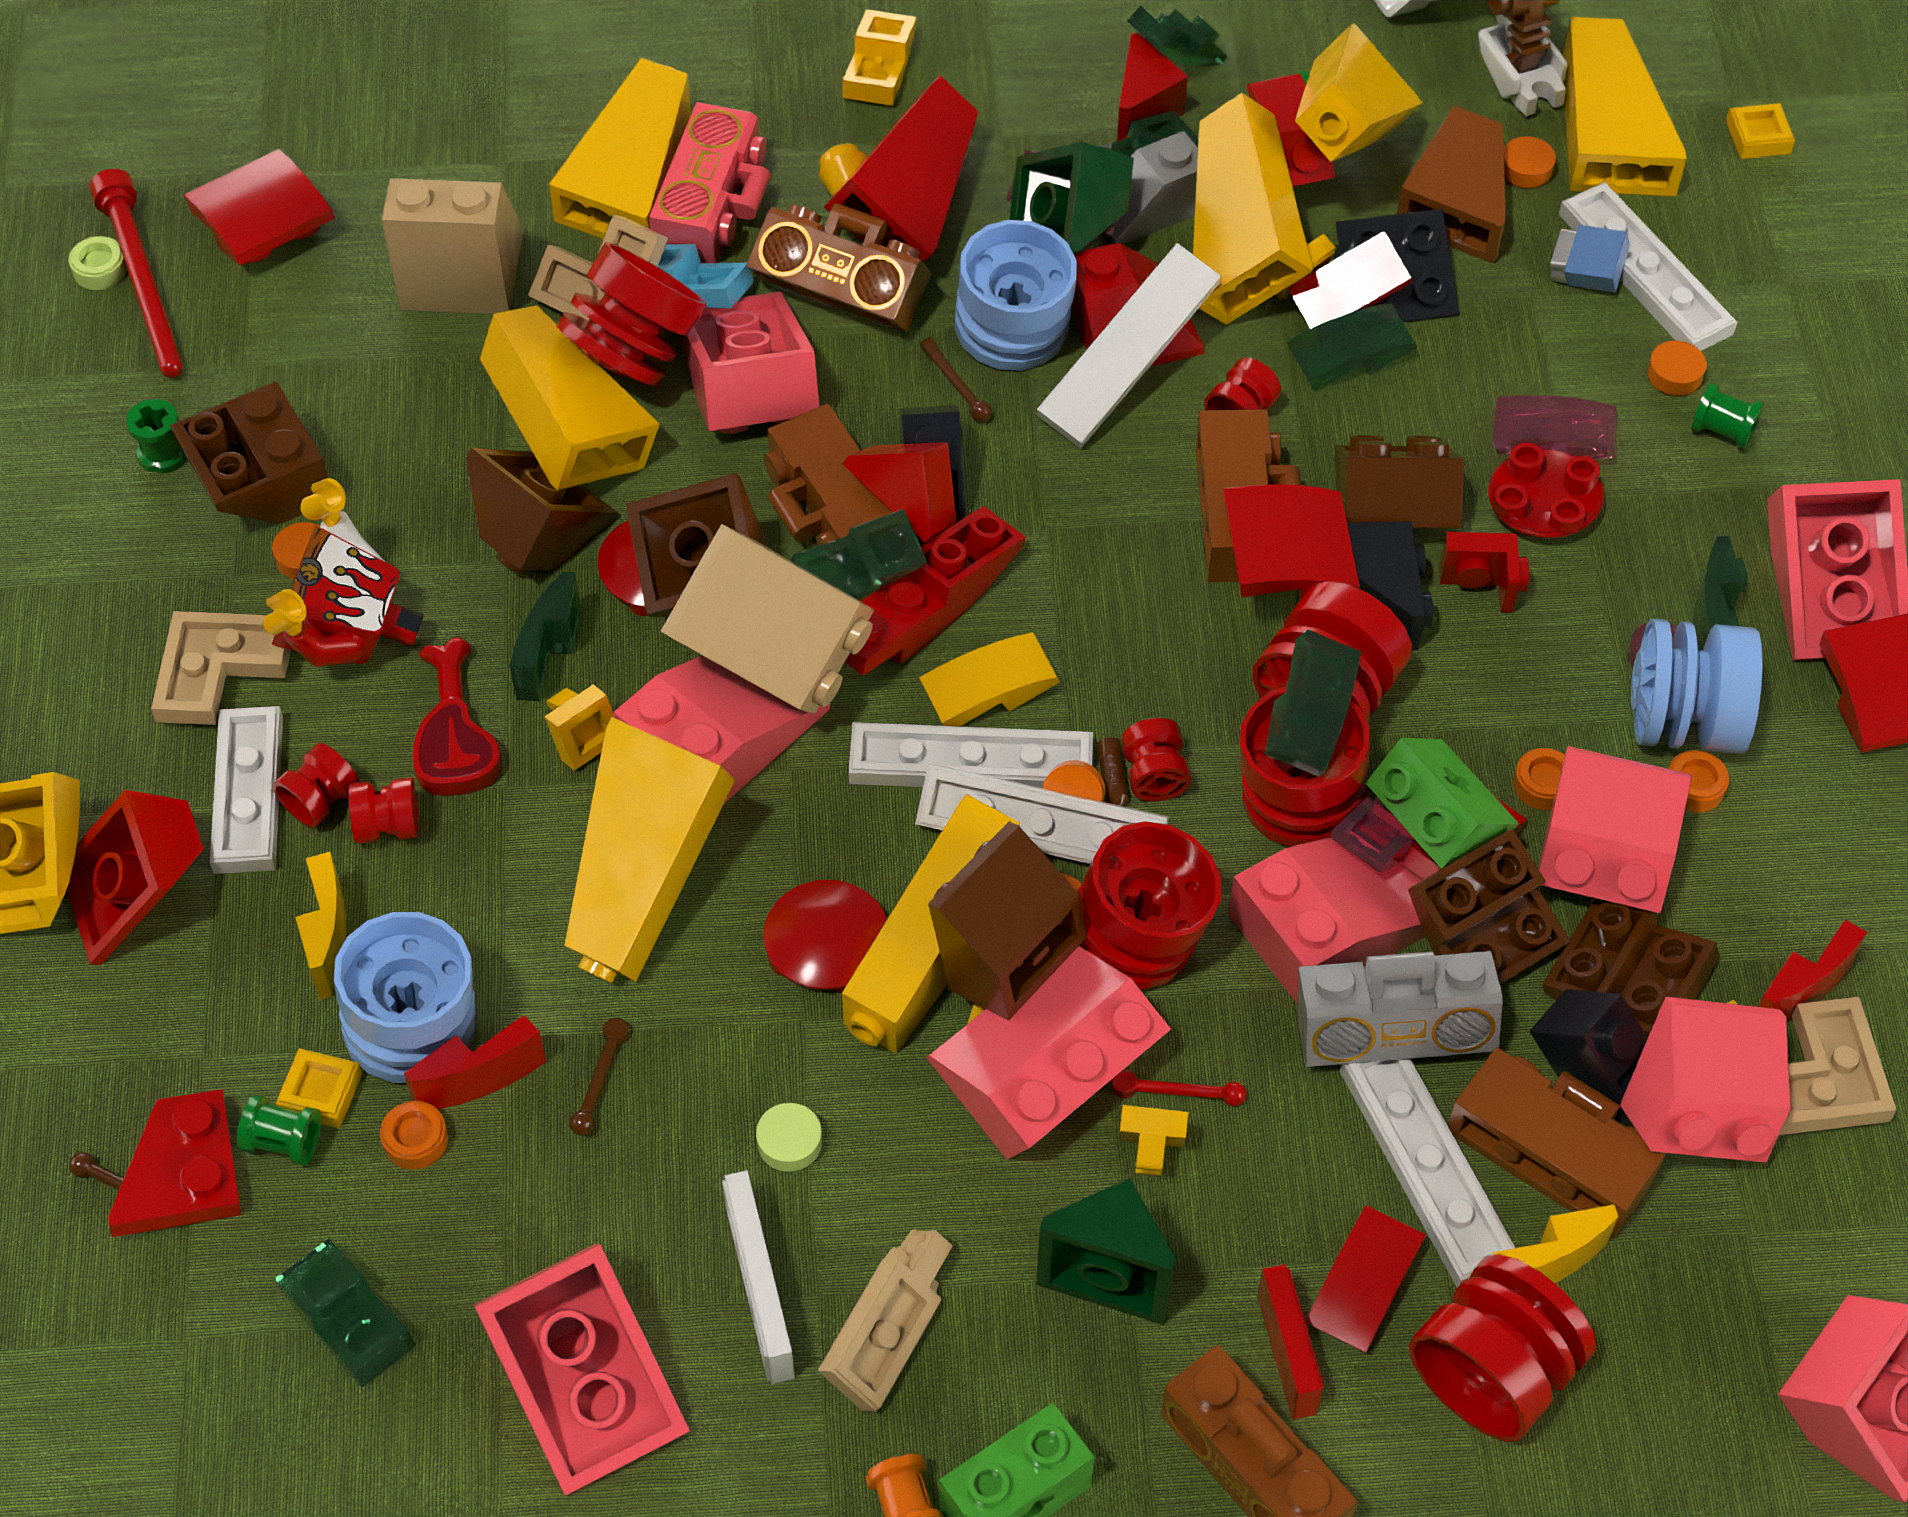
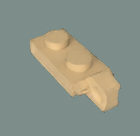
(887, 1321)

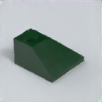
(1072, 190)

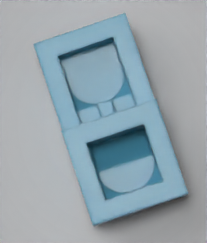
(716, 283)

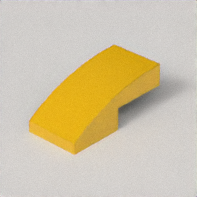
(879, 57)
(981, 679)
(323, 929)
(1568, 1242)

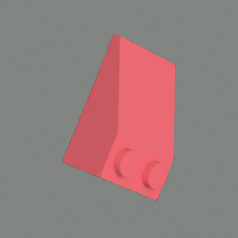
(750, 364)
(1837, 557)
(717, 717)
(1322, 909)
(581, 1368)

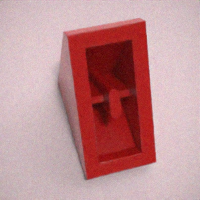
(1149, 85)
(912, 480)

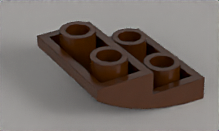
(1490, 905)
(1633, 956)

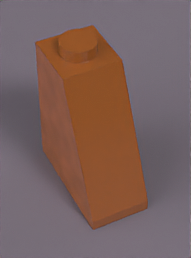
(1464, 178)

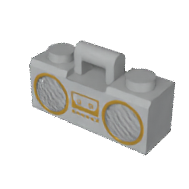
(1399, 1008)

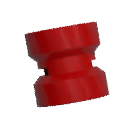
(1246, 387)
(1157, 766)
(315, 785)
(387, 810)

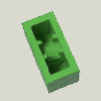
(1438, 799)
(1021, 1473)

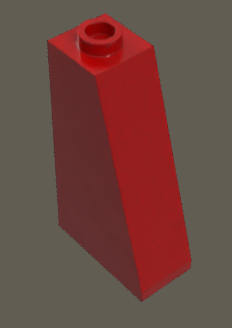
(914, 169)

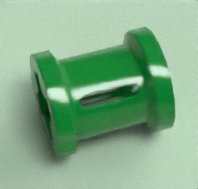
(1727, 416)
(150, 426)
(279, 1130)

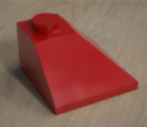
(1105, 284)
(128, 866)

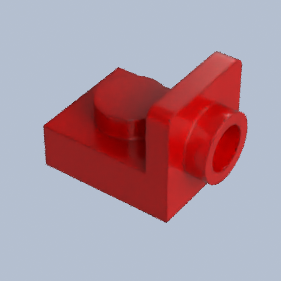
(1485, 560)

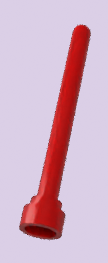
(116, 197)

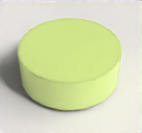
(97, 263)
(789, 1137)

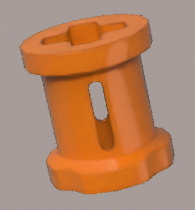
(902, 1487)

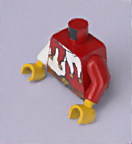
(339, 591)

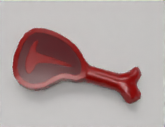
(450, 749)

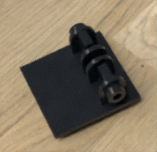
(1424, 251)

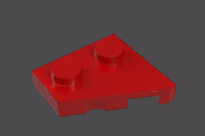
(179, 1168)

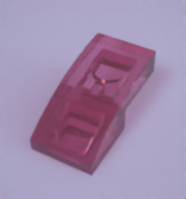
(1556, 423)
(1374, 835)

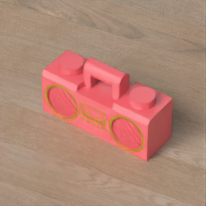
(701, 187)

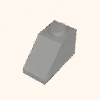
(1162, 188)

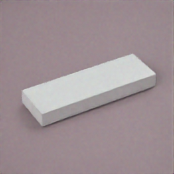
(243, 791)
(758, 1278)

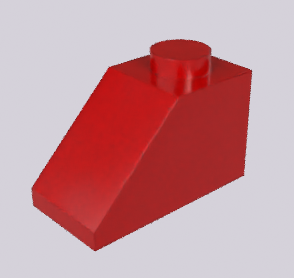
(1303, 157)

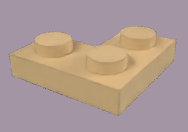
(565, 273)
(202, 653)
(1842, 1070)

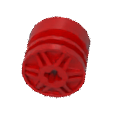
(631, 314)
(1348, 618)
(1293, 803)
(1148, 901)
(1502, 1347)

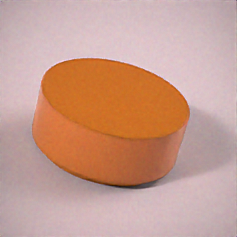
(1528, 162)
(1676, 368)
(290, 547)
(1538, 777)
(1076, 779)
(1707, 781)
(414, 1135)

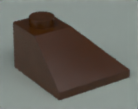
(526, 515)
(676, 530)

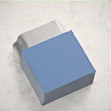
(1590, 257)

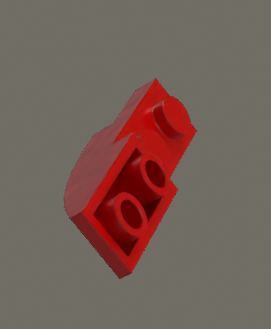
(925, 602)

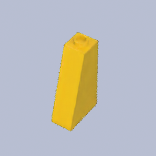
(1353, 97)
(1615, 115)
(624, 152)
(1245, 210)
(564, 402)
(639, 846)
(904, 964)

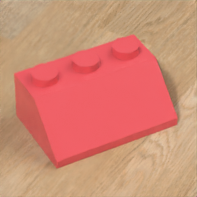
(1051, 1054)

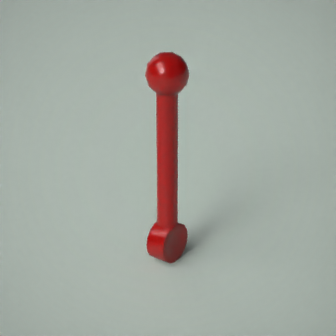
(1126, 1085)

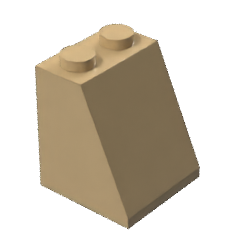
(452, 245)
(769, 621)

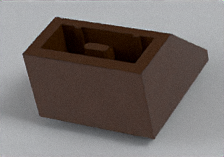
(252, 455)
(1400, 482)
(1005, 923)

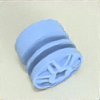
(1015, 295)
(1707, 686)
(403, 992)

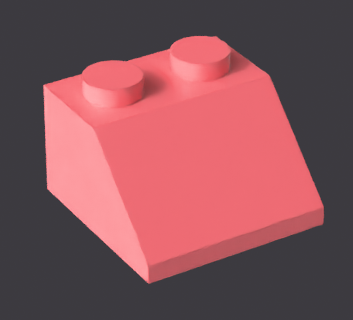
(1614, 829)
(1712, 1081)
(1854, 1392)

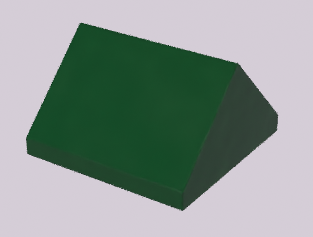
(1108, 1253)

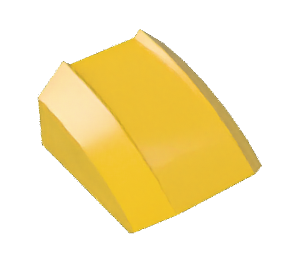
(36, 848)

